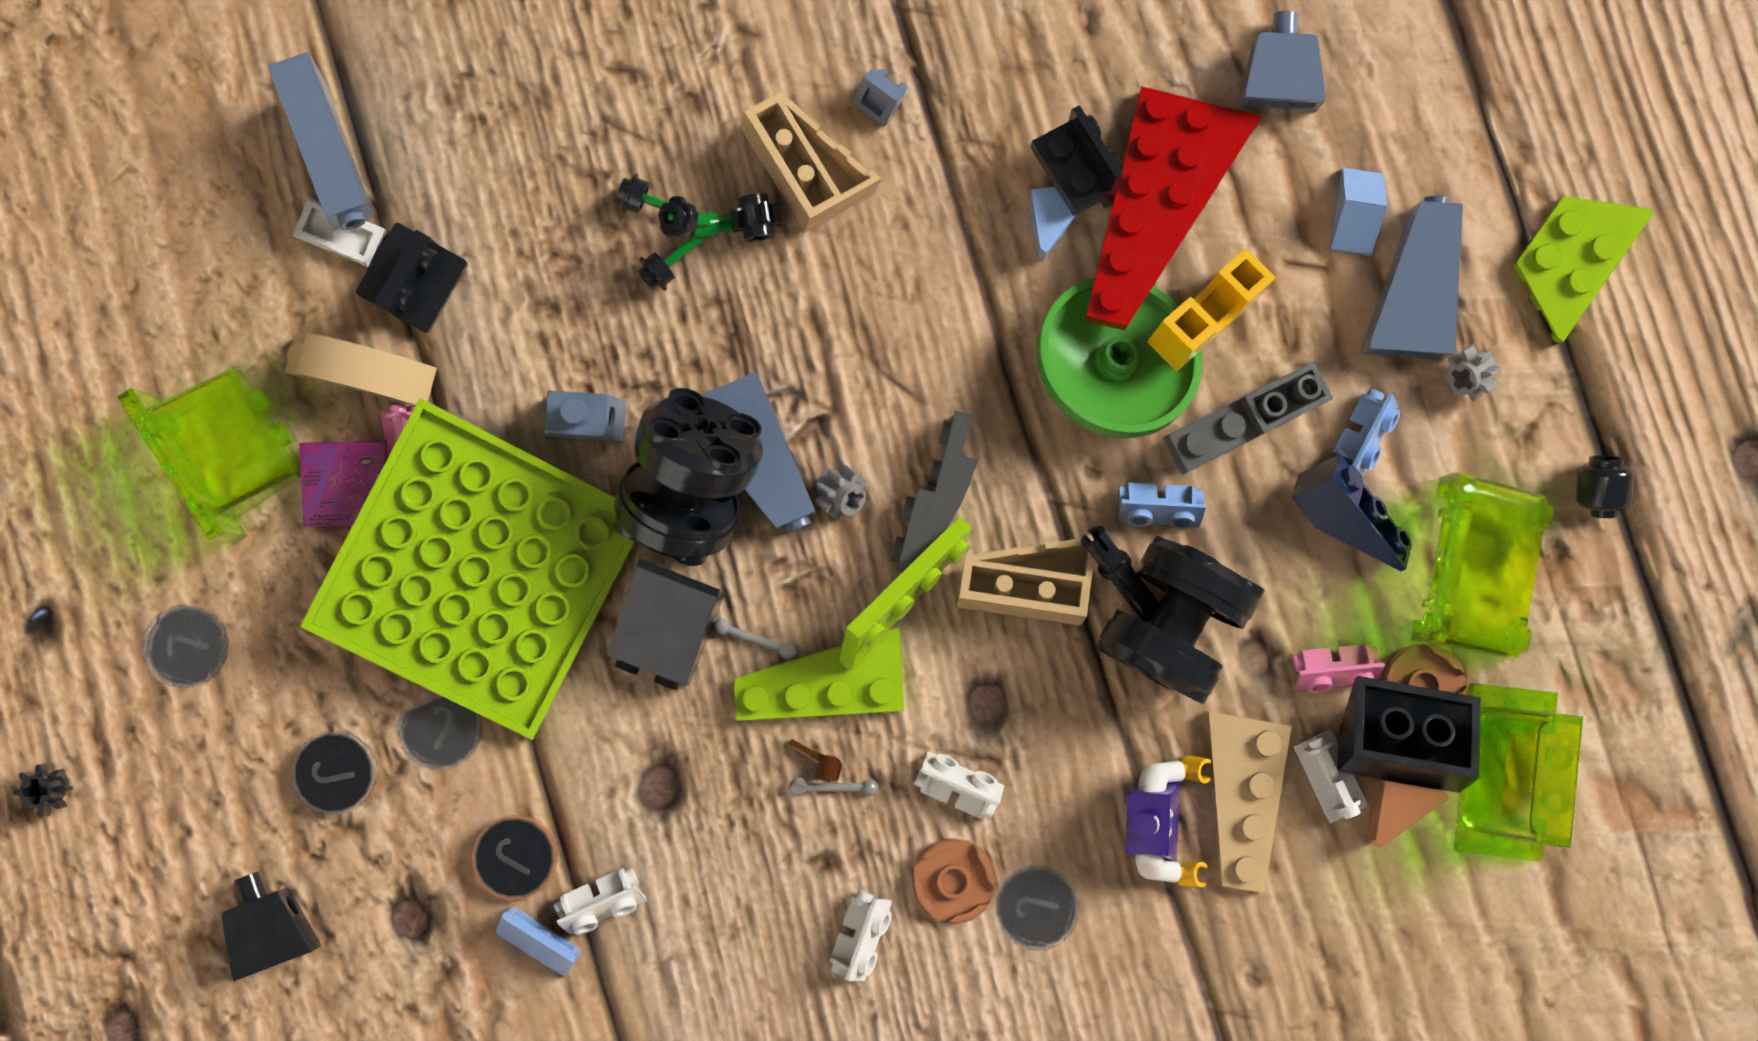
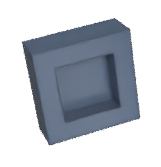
(879, 96)

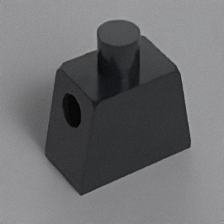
(265, 928)

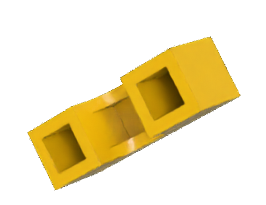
(1212, 310)

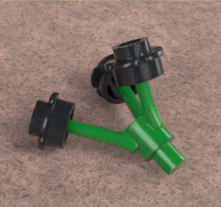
(676, 219)

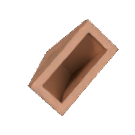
(1398, 807)

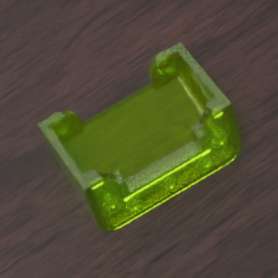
(1484, 567)

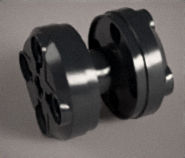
(687, 476)
(1194, 591)

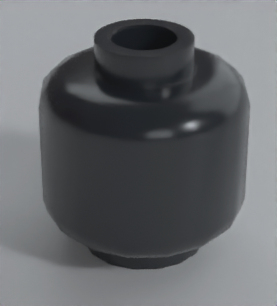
(1605, 485)

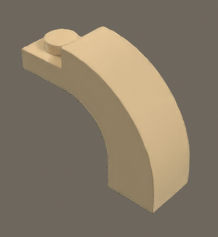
(359, 368)

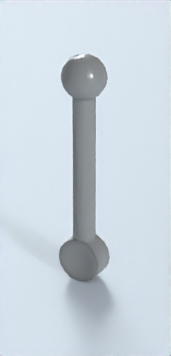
(786, 650)
(799, 787)

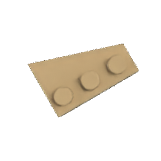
(804, 163)
(1030, 582)

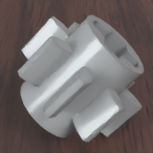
(1472, 372)
(841, 492)

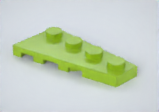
(902, 593)
(824, 685)

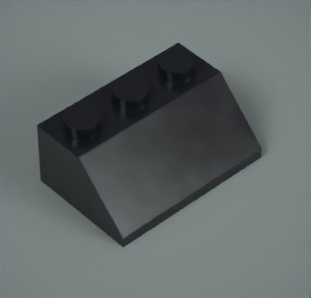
(1410, 735)

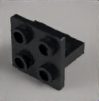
(1079, 162)
(412, 277)

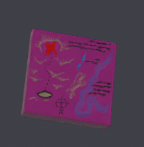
(338, 479)

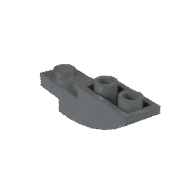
(1248, 418)
(933, 511)

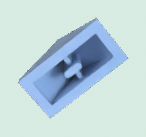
(1358, 211)
(1049, 218)

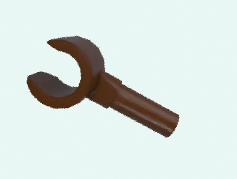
(828, 766)

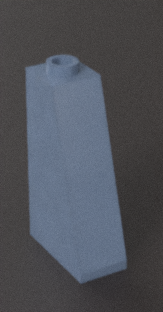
(321, 141)
(1421, 289)
(777, 482)

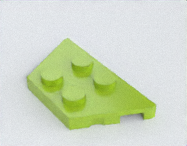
(1575, 256)

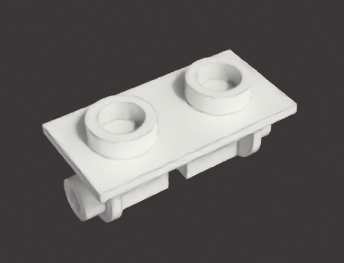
(978, 790)
(1335, 790)
(582, 911)
(856, 955)

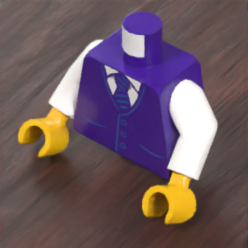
(1154, 821)

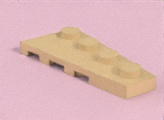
(1247, 782)

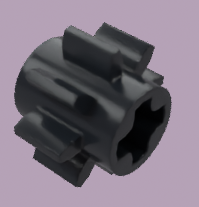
(756, 217)
(30, 794)

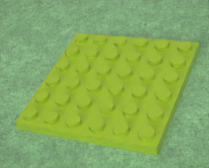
(472, 570)

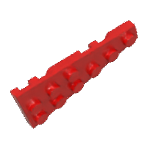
(1169, 172)

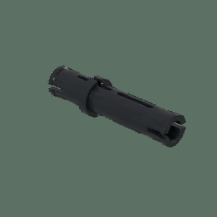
(1117, 567)

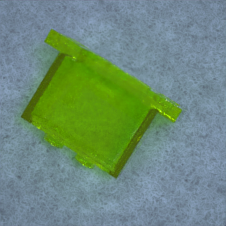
(217, 449)
(1524, 776)

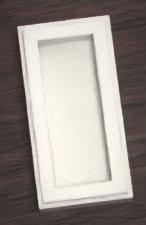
(355, 245)

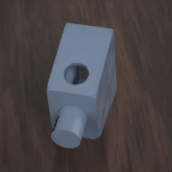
(1284, 68)
(584, 417)

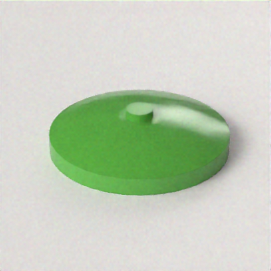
(1110, 375)

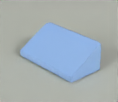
(538, 941)

